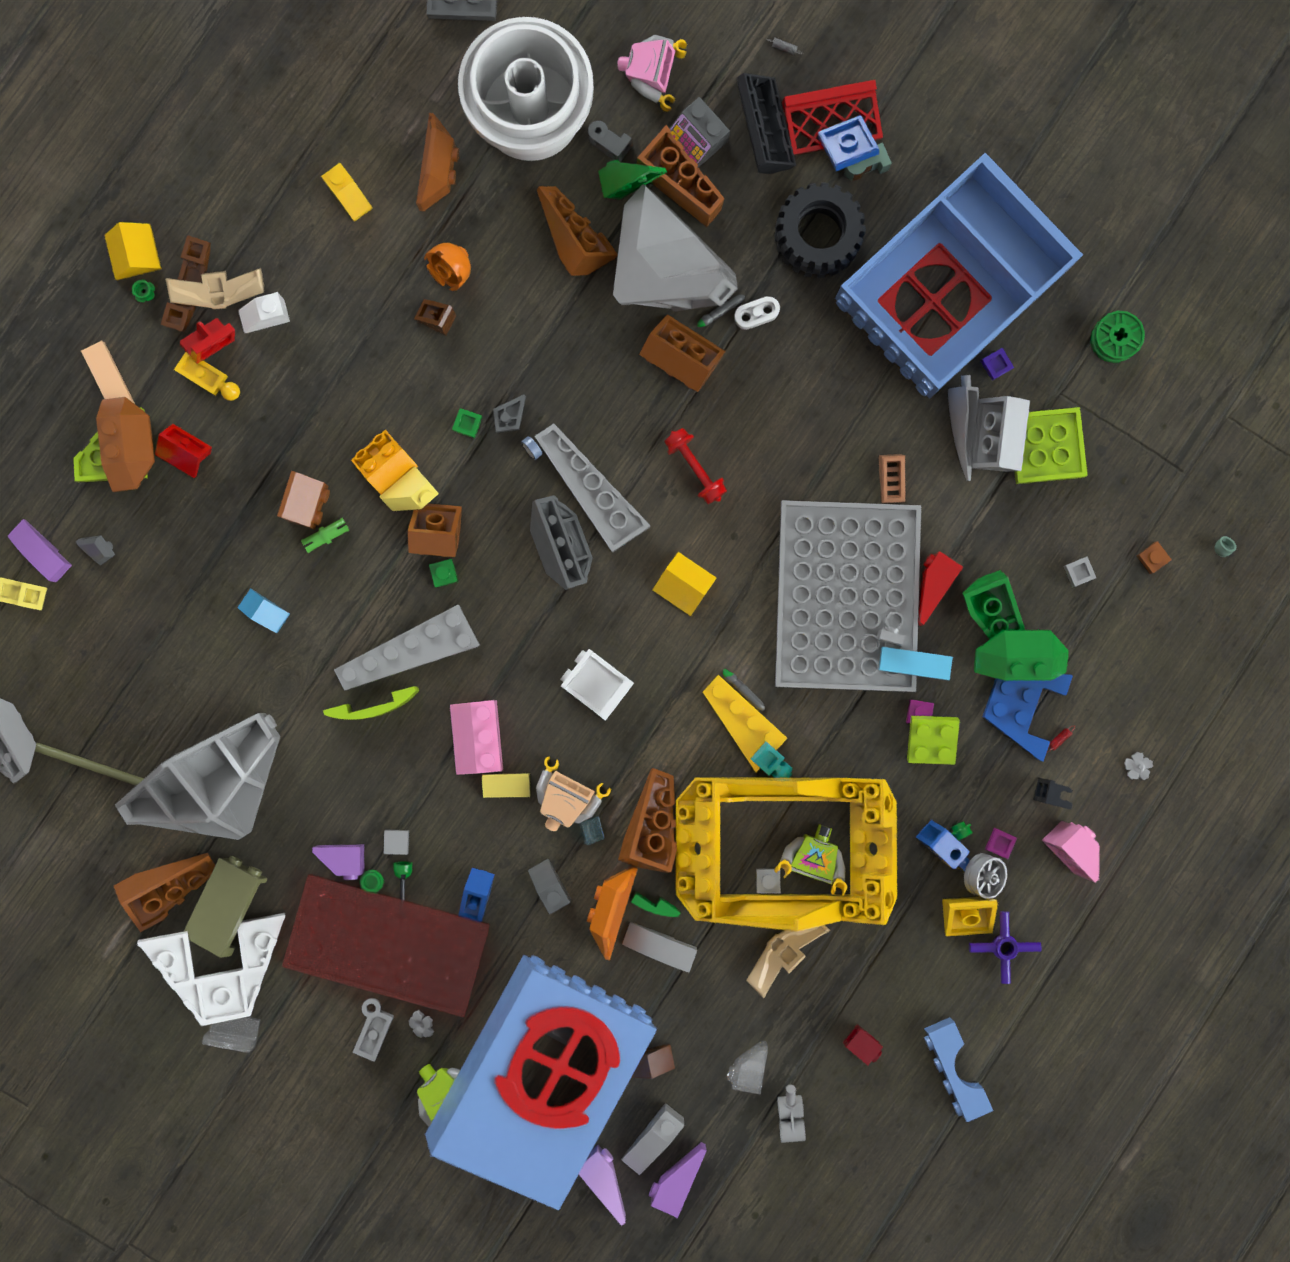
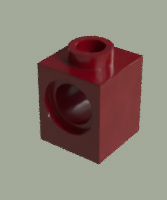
(863, 1045)

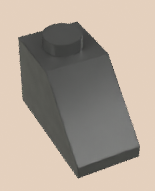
(549, 886)

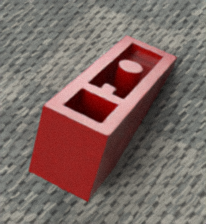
(935, 582)

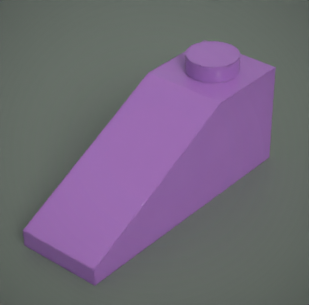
(676, 1182)

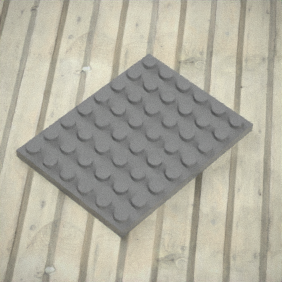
(838, 584)

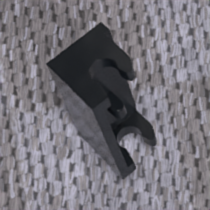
(1049, 792)

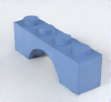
(946, 1042)

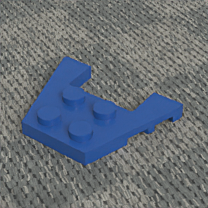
(1013, 707)

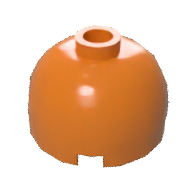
(448, 265)

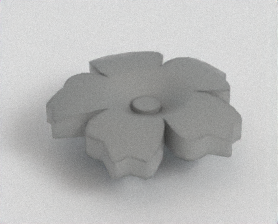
(1138, 766)
(421, 1025)

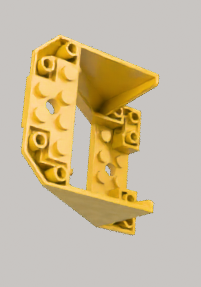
(871, 876)

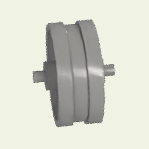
(991, 878)

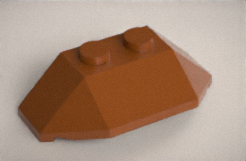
(437, 164)
(124, 443)

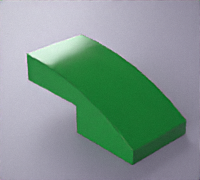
(662, 906)

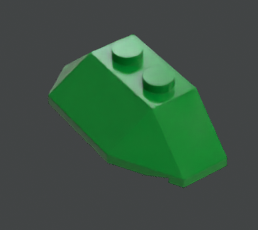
(1022, 656)

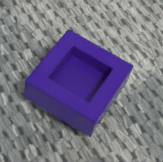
(997, 364)

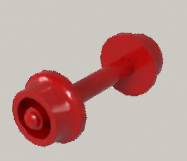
(678, 441)

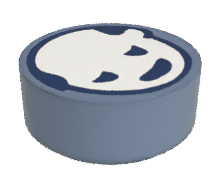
(531, 447)

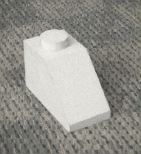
(263, 312)

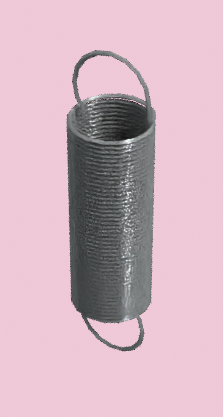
(784, 46)

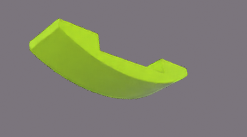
(400, 698)

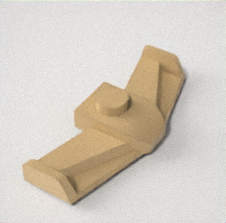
(215, 289)
(781, 952)

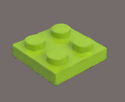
(933, 740)

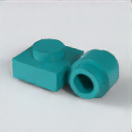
(771, 762)

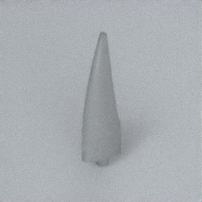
(963, 416)

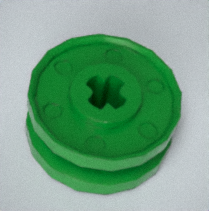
(1129, 330)

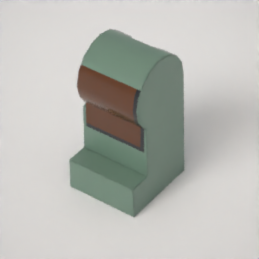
(880, 162)

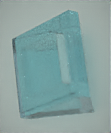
(591, 830)

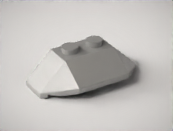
(15, 743)

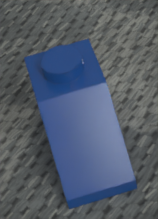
(476, 894)

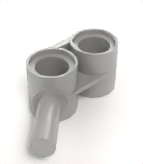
(790, 1113)

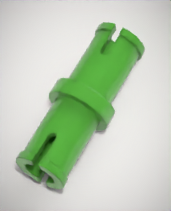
(325, 535)

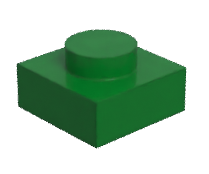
(467, 423)
(443, 573)

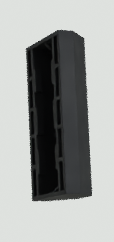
(766, 123)

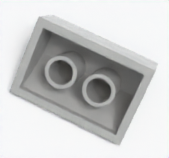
(1000, 434)

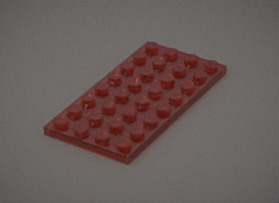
(386, 945)

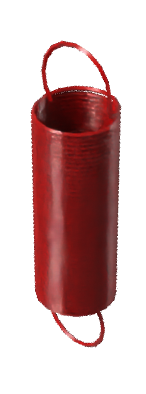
(1060, 738)

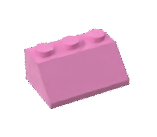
(476, 737)
(1076, 849)

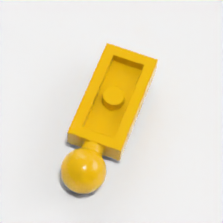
(207, 377)

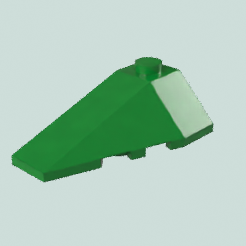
(993, 604)

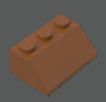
(681, 352)

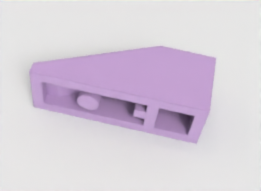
(601, 1178)

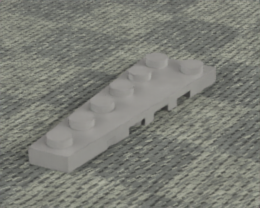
(602, 503)
(428, 642)

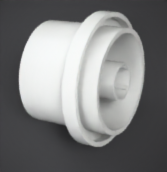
(526, 87)

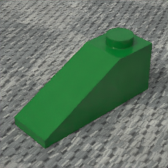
(623, 178)

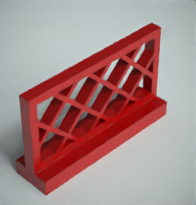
(826, 98)

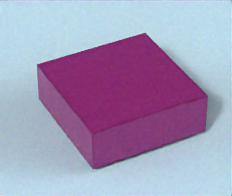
(1001, 843)

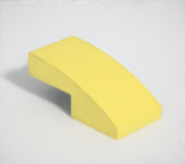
(22, 594)

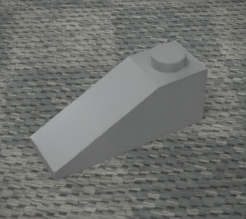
(654, 1139)

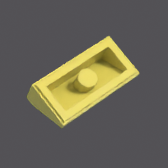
(506, 785)

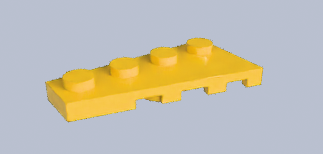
(742, 720)

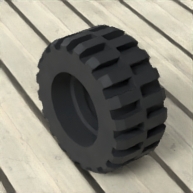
(828, 202)

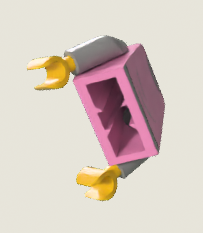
(651, 65)

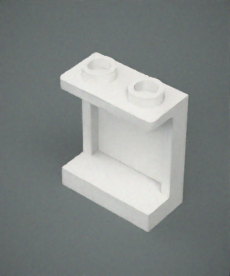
(596, 683)

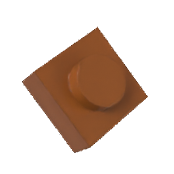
(1154, 557)

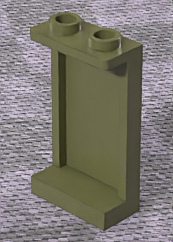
(223, 905)

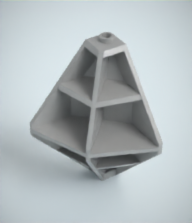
(666, 261)
(210, 785)

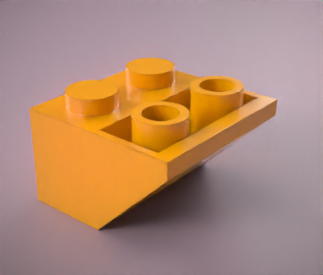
(383, 462)

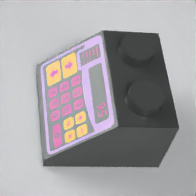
(700, 131)

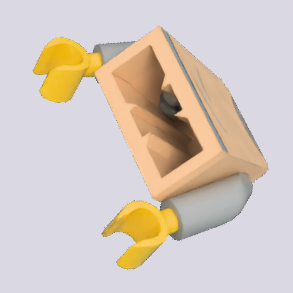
(565, 799)

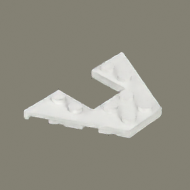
(220, 994)

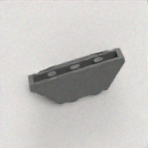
(560, 542)

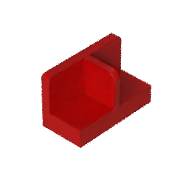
(208, 339)

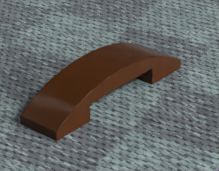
(195, 263)

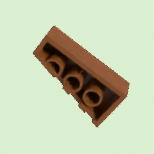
(683, 179)

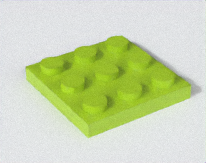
(1053, 447)

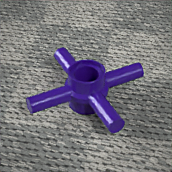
(1015, 947)

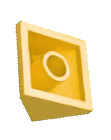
(132, 250)
(684, 583)
(969, 915)

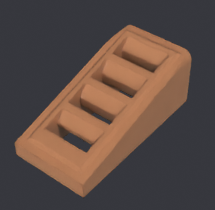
(883, 469)

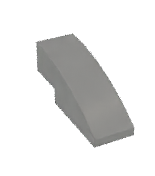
(660, 947)

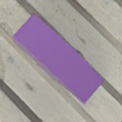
(39, 551)

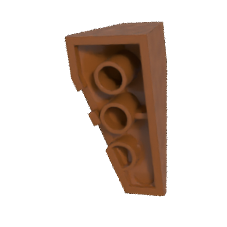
(574, 239)
(651, 830)
(155, 891)

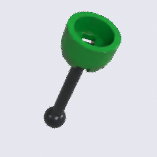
(402, 871)

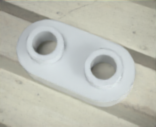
(755, 312)

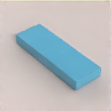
(915, 663)

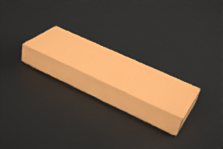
(105, 371)

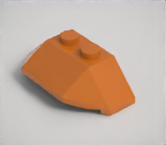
(610, 909)

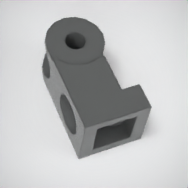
(608, 142)

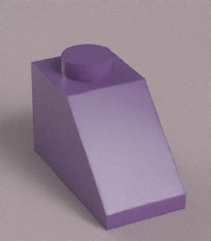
(342, 859)

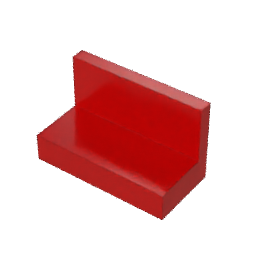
(181, 449)

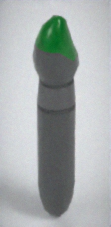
(721, 310)
(743, 689)

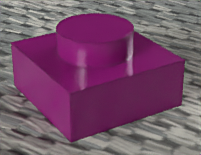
(919, 708)

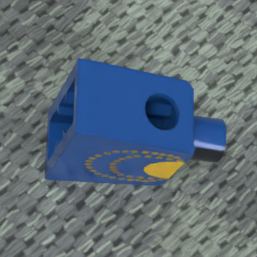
(944, 845)

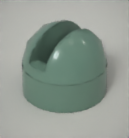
(1225, 546)

